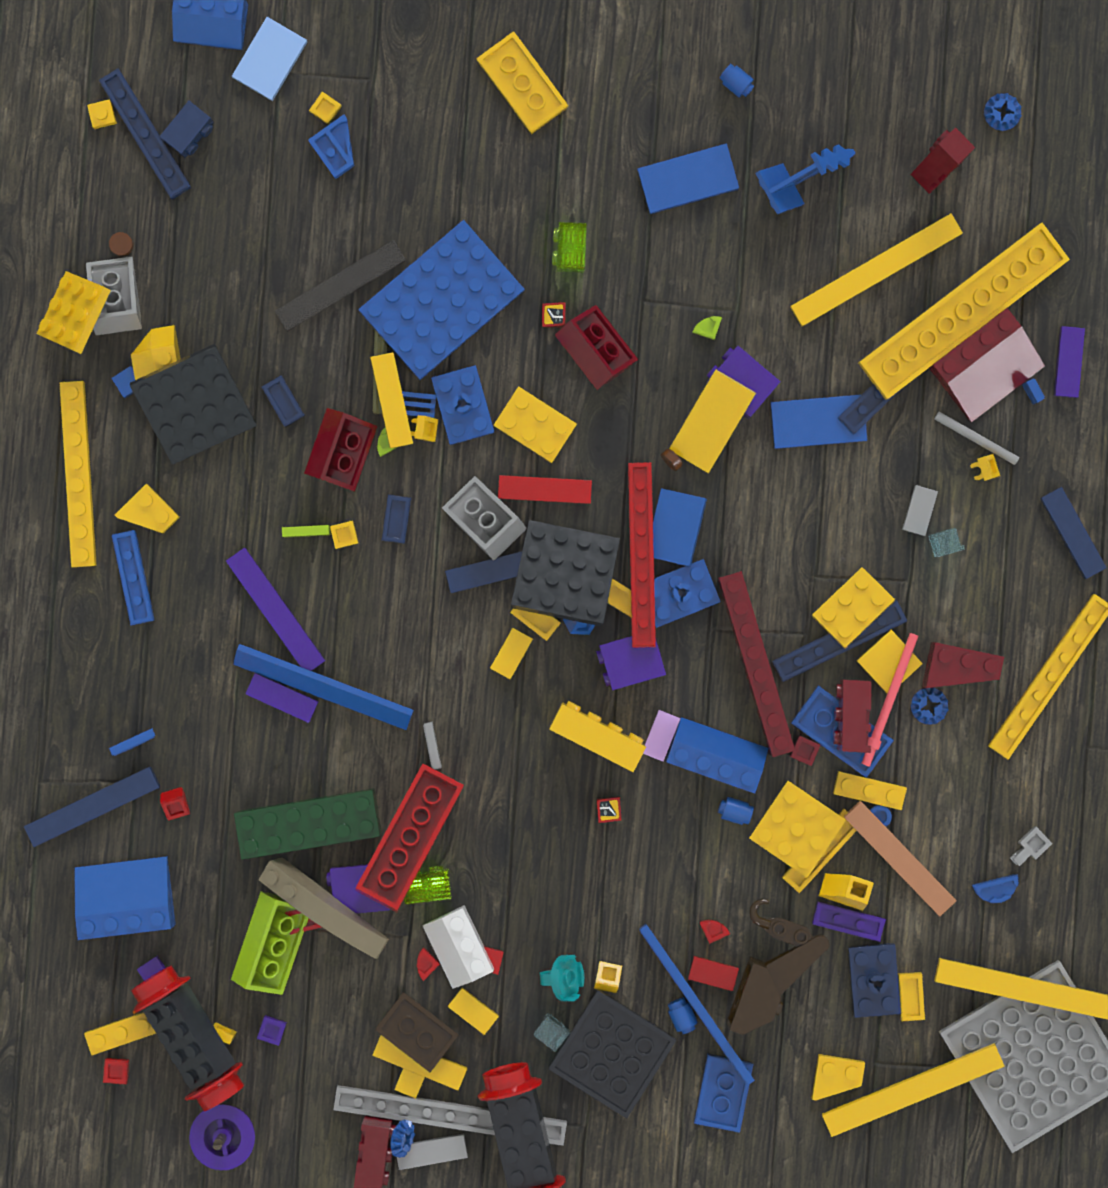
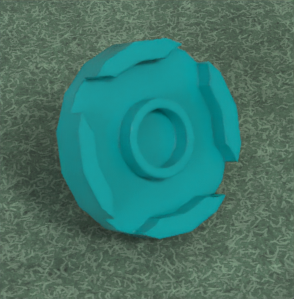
(564, 978)

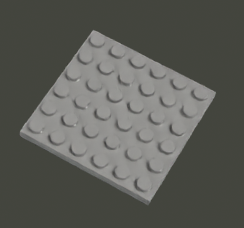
(1049, 1056)

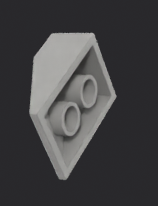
(122, 306)
(484, 518)

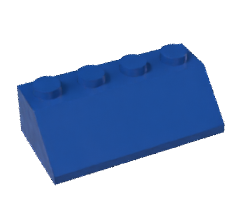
(717, 755)

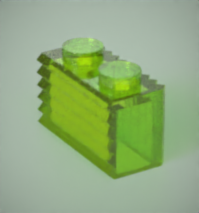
(571, 247)
(430, 886)

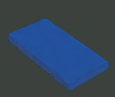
(688, 178)
(813, 422)
(818, 722)

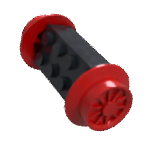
(188, 1037)
(520, 1127)

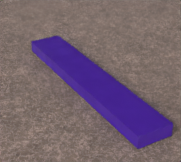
(275, 610)

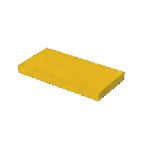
(522, 82)
(712, 421)

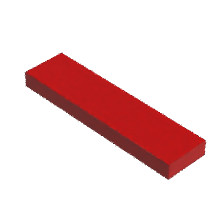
(545, 489)

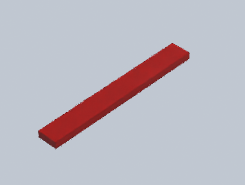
(641, 555)

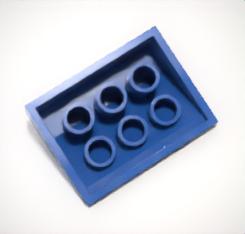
(123, 898)

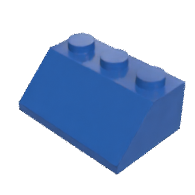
(210, 22)

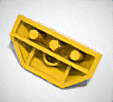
(155, 351)

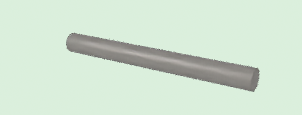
(977, 438)

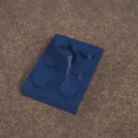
(874, 980)

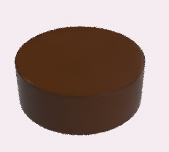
(121, 244)
(671, 459)

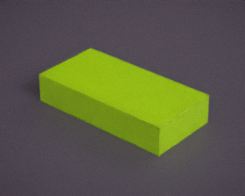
(304, 531)

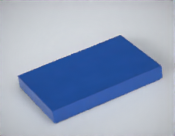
(677, 526)
(722, 1095)

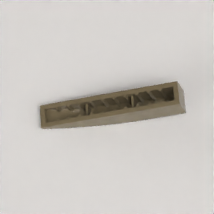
(322, 907)

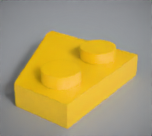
(148, 510)
(836, 1075)

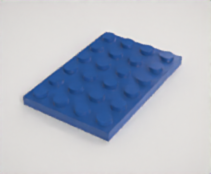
(441, 300)

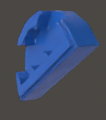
(132, 742)
(998, 889)

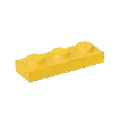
(869, 790)
(118, 1033)

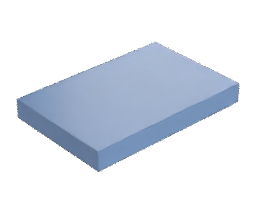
(269, 58)

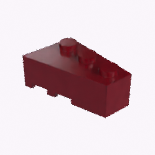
(944, 157)
(958, 665)
(853, 716)
(374, 1153)

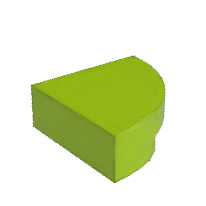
(708, 327)
(383, 444)

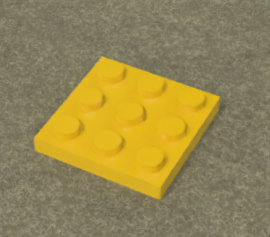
(73, 312)
(797, 829)

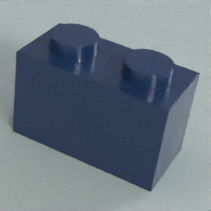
(187, 129)

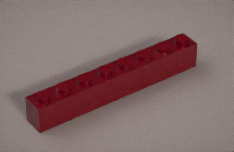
(756, 664)

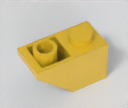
(846, 890)

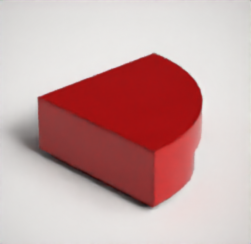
(714, 930)
(426, 964)

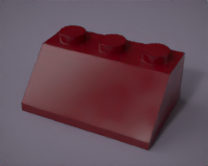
(596, 347)
(340, 449)

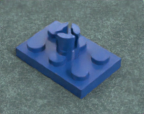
(462, 405)
(683, 593)

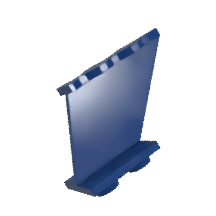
(781, 187)

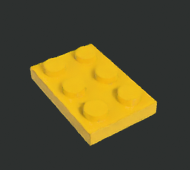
(535, 424)
(853, 607)

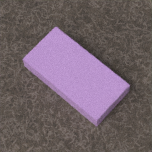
(661, 735)

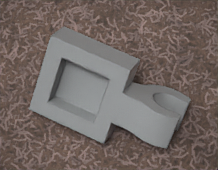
(1032, 844)

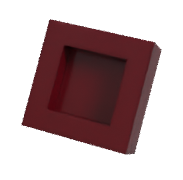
(805, 750)

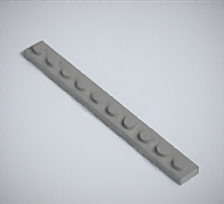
(429, 1112)

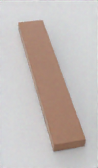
(900, 858)

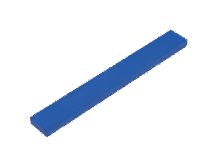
(323, 687)
(696, 1004)

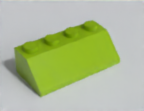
(268, 946)

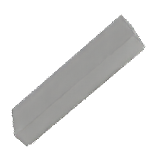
(434, 1151)

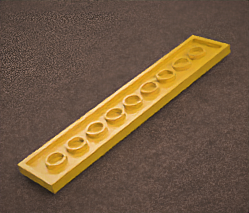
(963, 311)

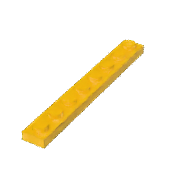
(78, 474)

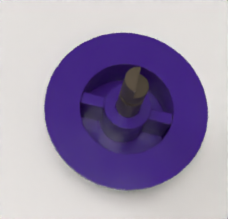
(222, 1137)

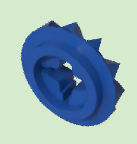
(993, 116)
(920, 700)
(402, 1138)

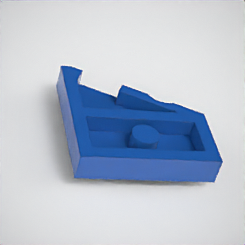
(334, 146)

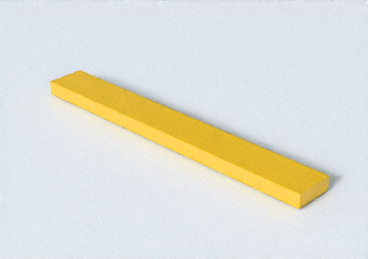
(876, 270)
(1050, 677)
(1022, 988)
(913, 1090)

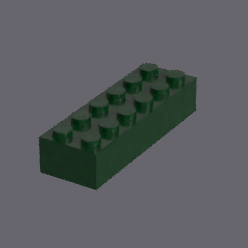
(307, 823)

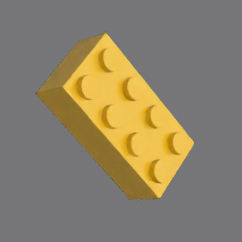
(597, 736)

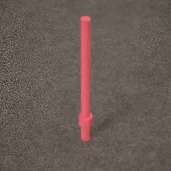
(874, 740)

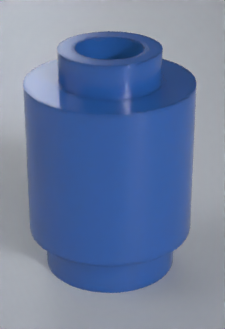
(737, 81)
(735, 811)
(682, 1015)

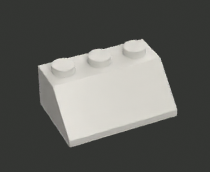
(458, 947)

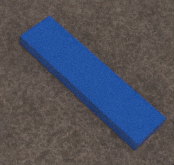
(133, 577)

